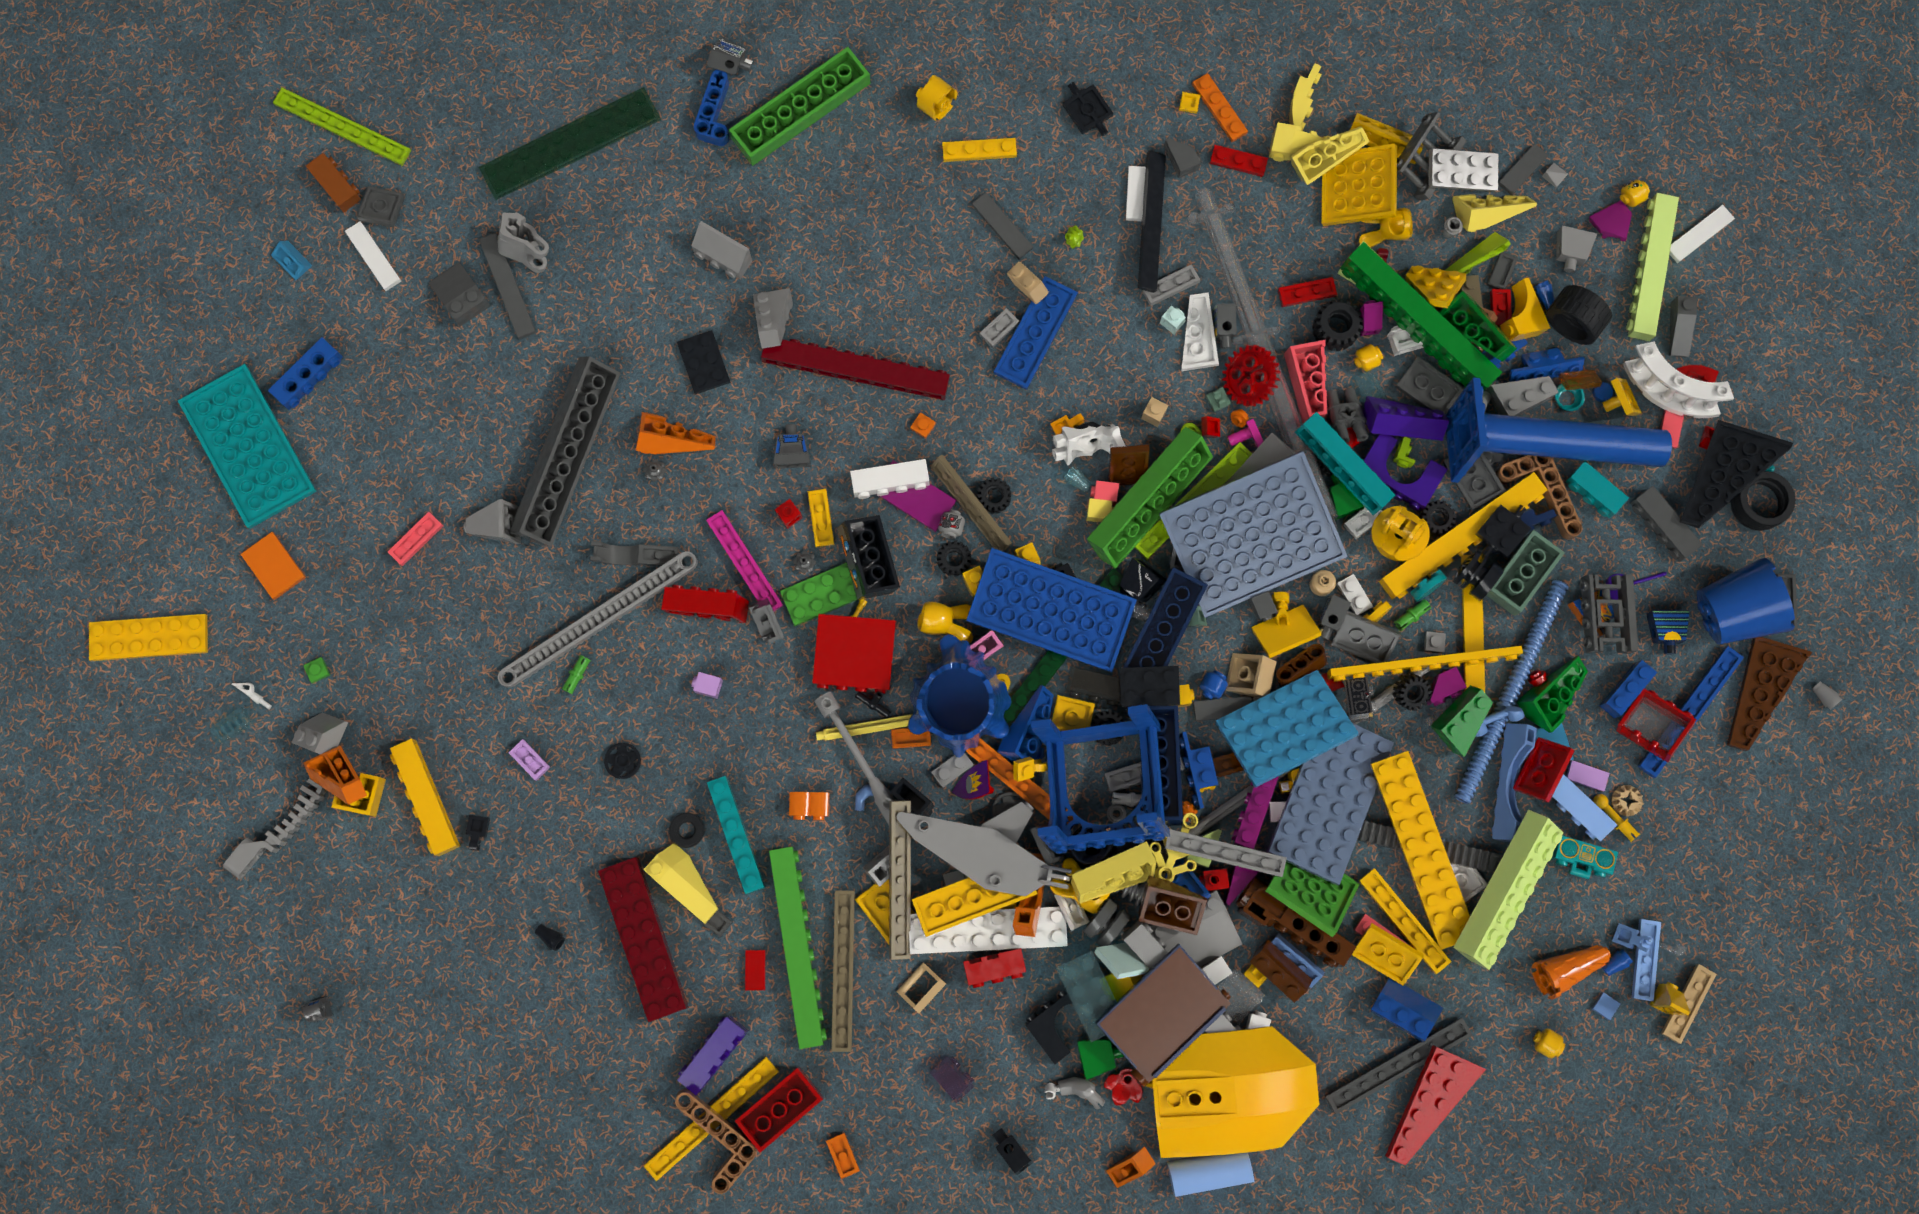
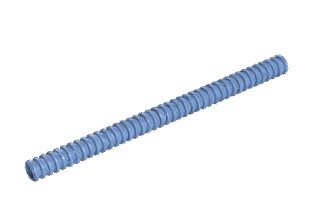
(1512, 690)

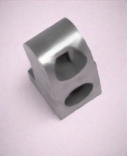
(317, 1010)

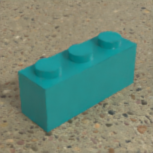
(1596, 490)

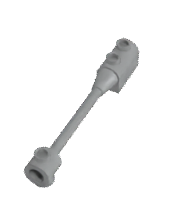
(828, 707)

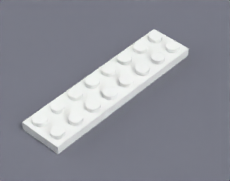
(990, 932)

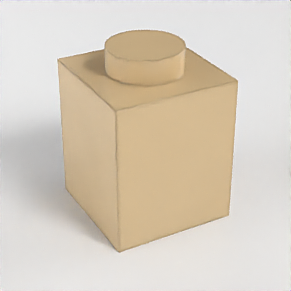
(1154, 412)

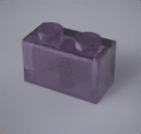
(952, 1078)

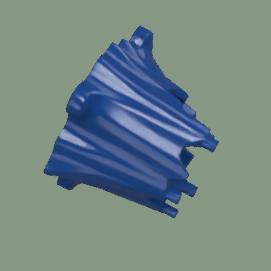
(959, 698)

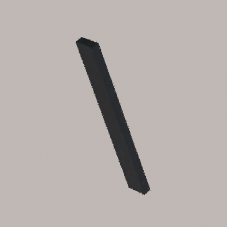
(1151, 222)

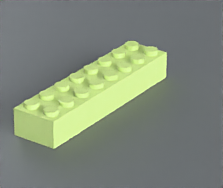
(1509, 889)

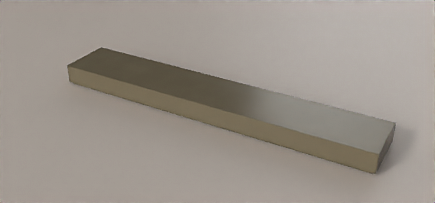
(970, 504)

